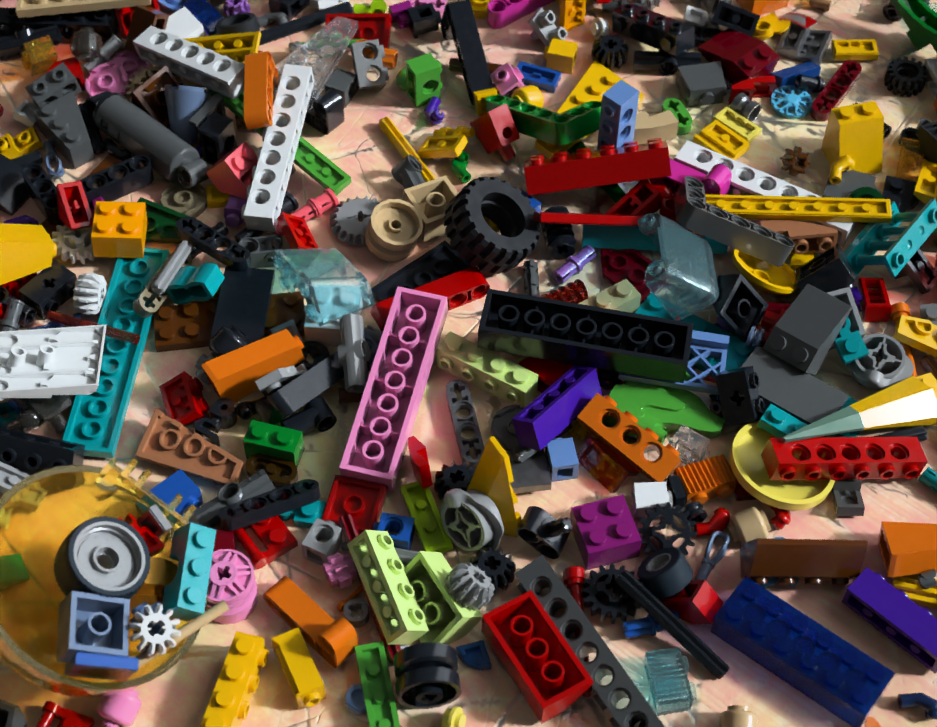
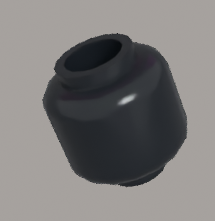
(227, 340)

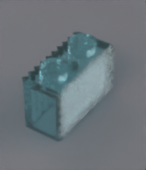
(669, 681)

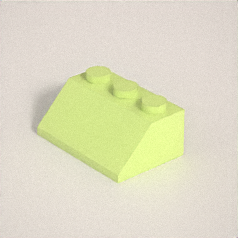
(444, 617)

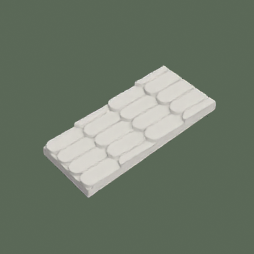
(51, 361)

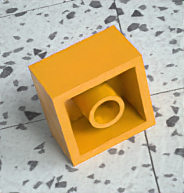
(119, 229)

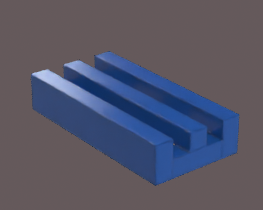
(541, 77)

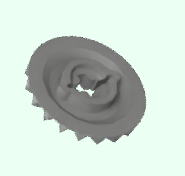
(345, 221)

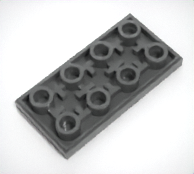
(793, 389)

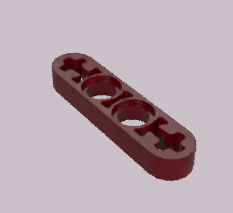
(833, 89)

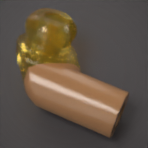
(820, 4)

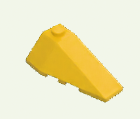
(494, 479)

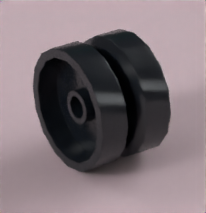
(427, 675)

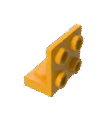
(571, 13)

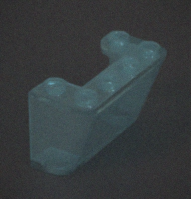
(325, 281)

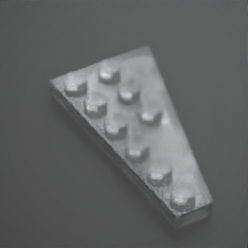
(322, 53)

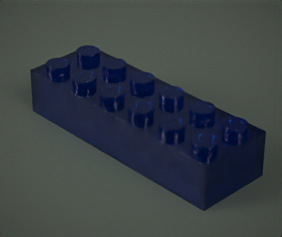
(802, 652)

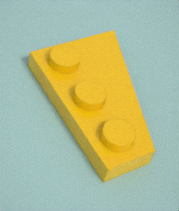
(917, 333)

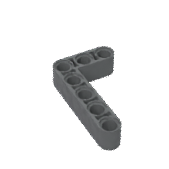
(728, 228)

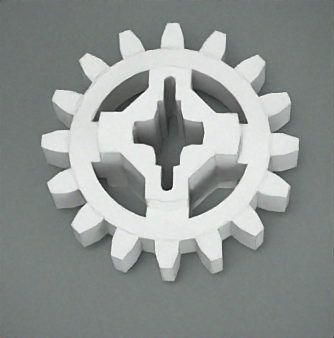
(73, 244)

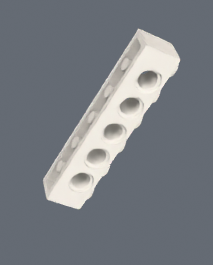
(191, 61)

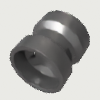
(746, 107)

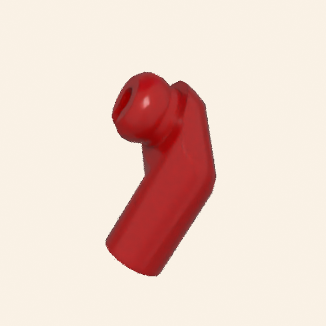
(782, 517)

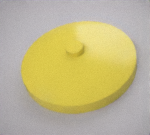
(752, 474)

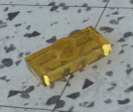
(909, 160)

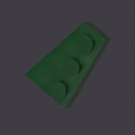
(161, 223)

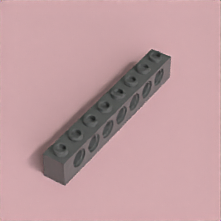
(540, 575)

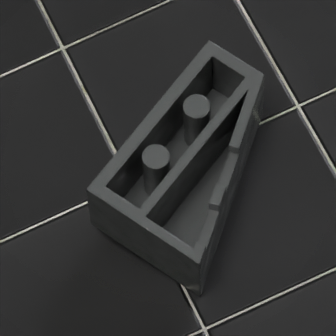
(64, 126)

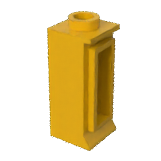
(299, 668)

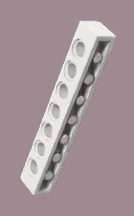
(278, 148)
(751, 181)

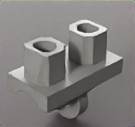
(544, 27)

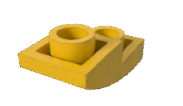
(21, 144)

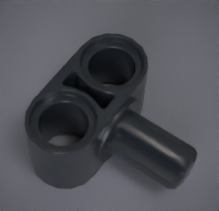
(544, 531)

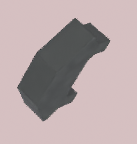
(850, 181)

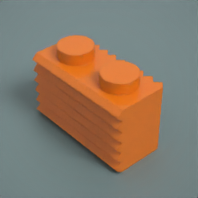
(707, 479)

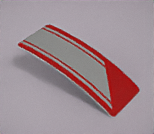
(799, 19)

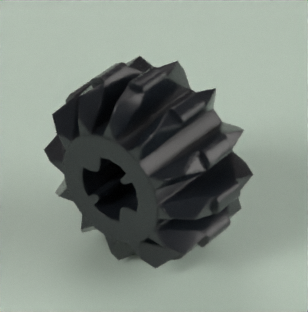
(610, 51)
(452, 477)
(496, 566)

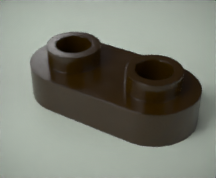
(274, 468)

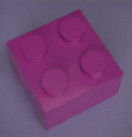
(605, 532)

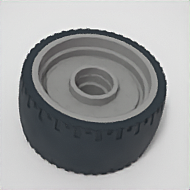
(102, 559)

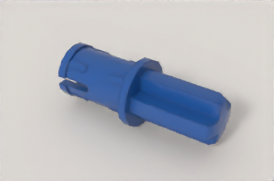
(643, 626)

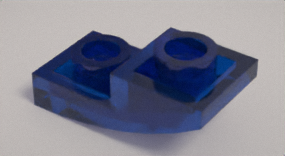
(205, 14)

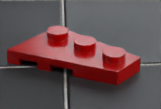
(370, 26)

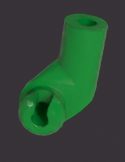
(459, 166)

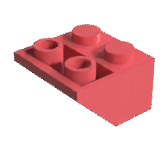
(234, 171)

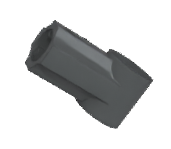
(408, 172)

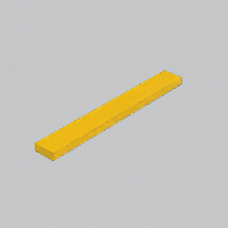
(804, 208)

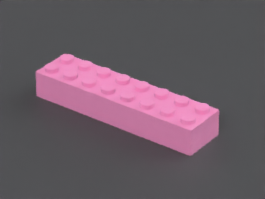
(395, 387)

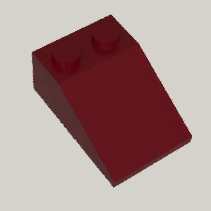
(740, 55)

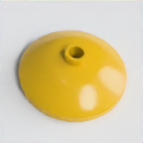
(765, 276)

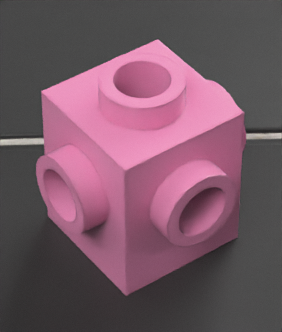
(507, 79)

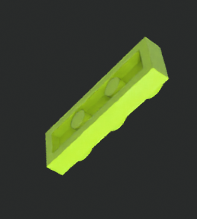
(427, 518)

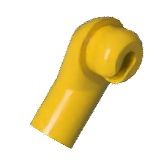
(836, 168)

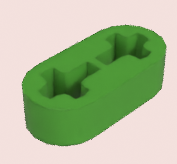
(681, 114)

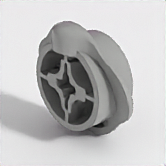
(893, 363)
(471, 520)

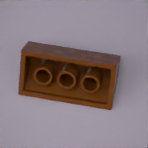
(802, 560)

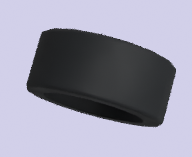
(237, 24)

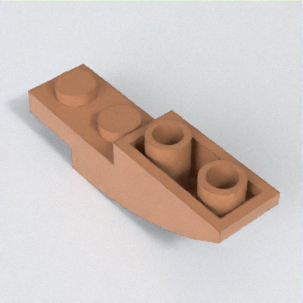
(805, 235)

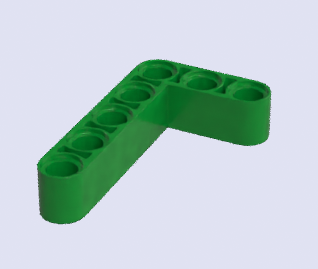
(550, 125)

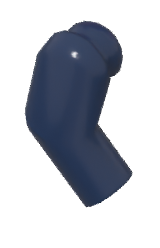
(920, 700)

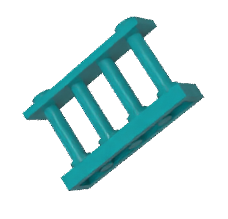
(898, 252)

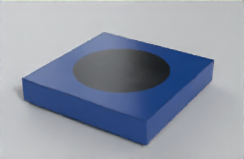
(101, 666)

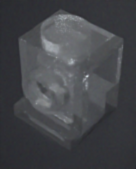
(690, 445)

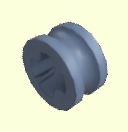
(755, 337)

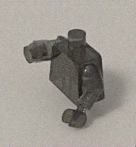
(39, 411)

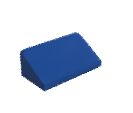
(787, 76)

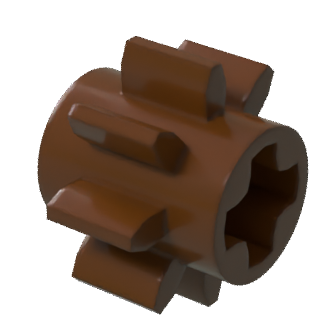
(800, 162)

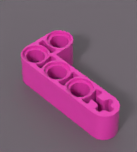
(715, 182)

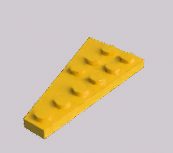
(589, 88)

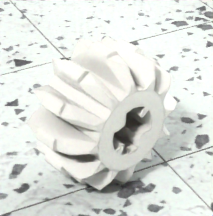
(89, 293)
(157, 640)

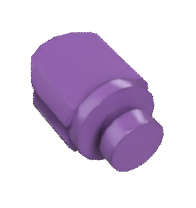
(233, 211)

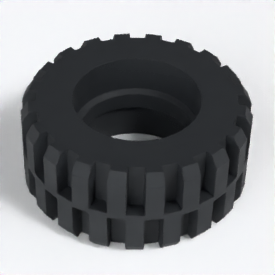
(477, 240)

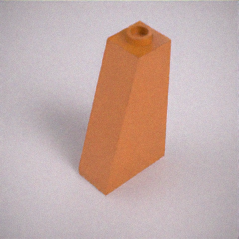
(236, 372)
(908, 547)

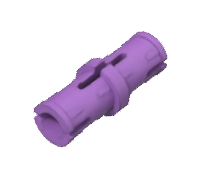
(574, 264)

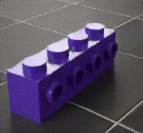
(556, 407)
(894, 616)

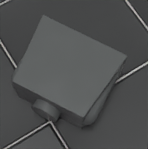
(701, 83)

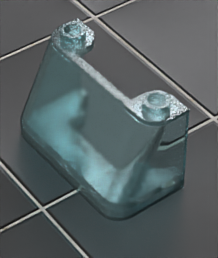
(686, 272)

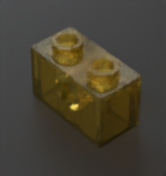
(38, 55)

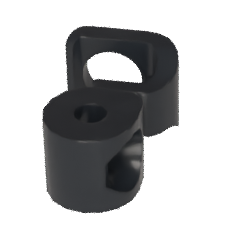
(222, 416)

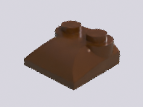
(151, 95)

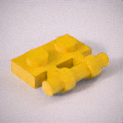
(446, 142)

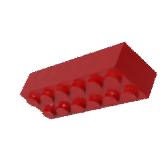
(597, 167)

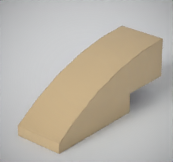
(662, 125)

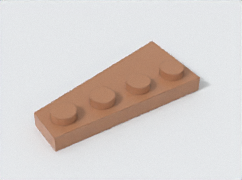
(177, 447)

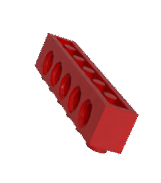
(844, 458)

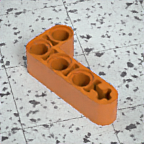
(259, 81)
(328, 637)

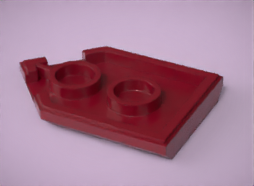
(626, 265)

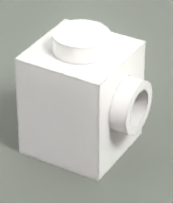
(647, 494)

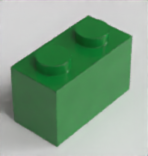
(273, 441)

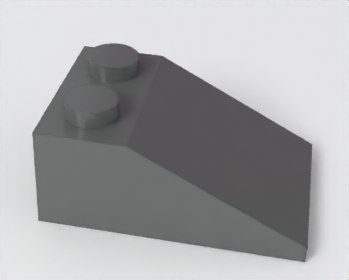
(808, 329)

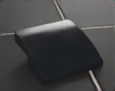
(12, 186)

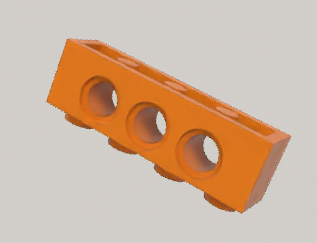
(602, 407)

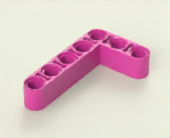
(505, 12)

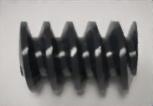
(559, 237)

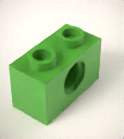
(423, 79)

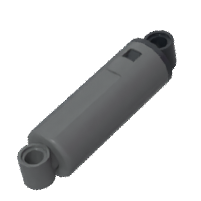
(146, 136)

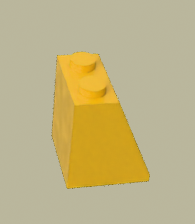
(858, 133)
(24, 250)

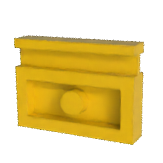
(722, 140)

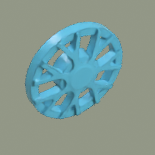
(791, 102)

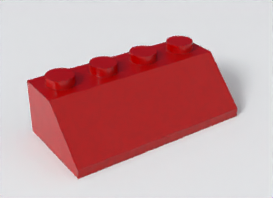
(536, 655)

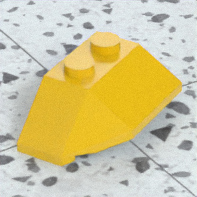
(231, 45)

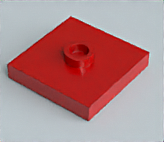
(356, 497)

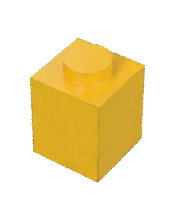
(561, 55)

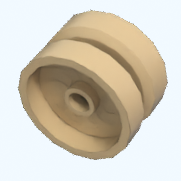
(393, 230)

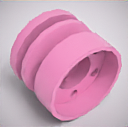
(234, 582)

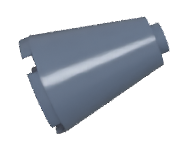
(182, 105)

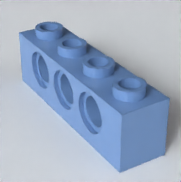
(618, 115)

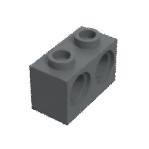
(53, 85)

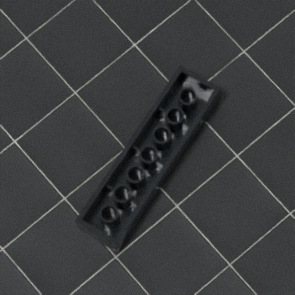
(585, 335)

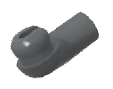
(270, 18)

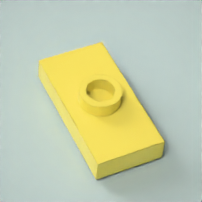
(738, 124)

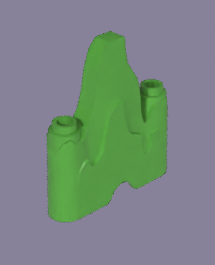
(664, 409)

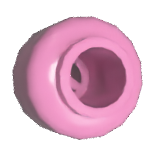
(119, 709)

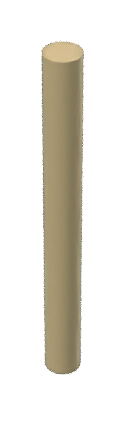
(188, 629)

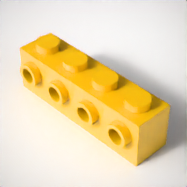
(236, 682)

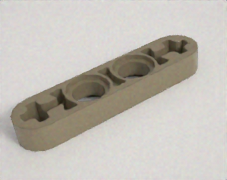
(147, 293)

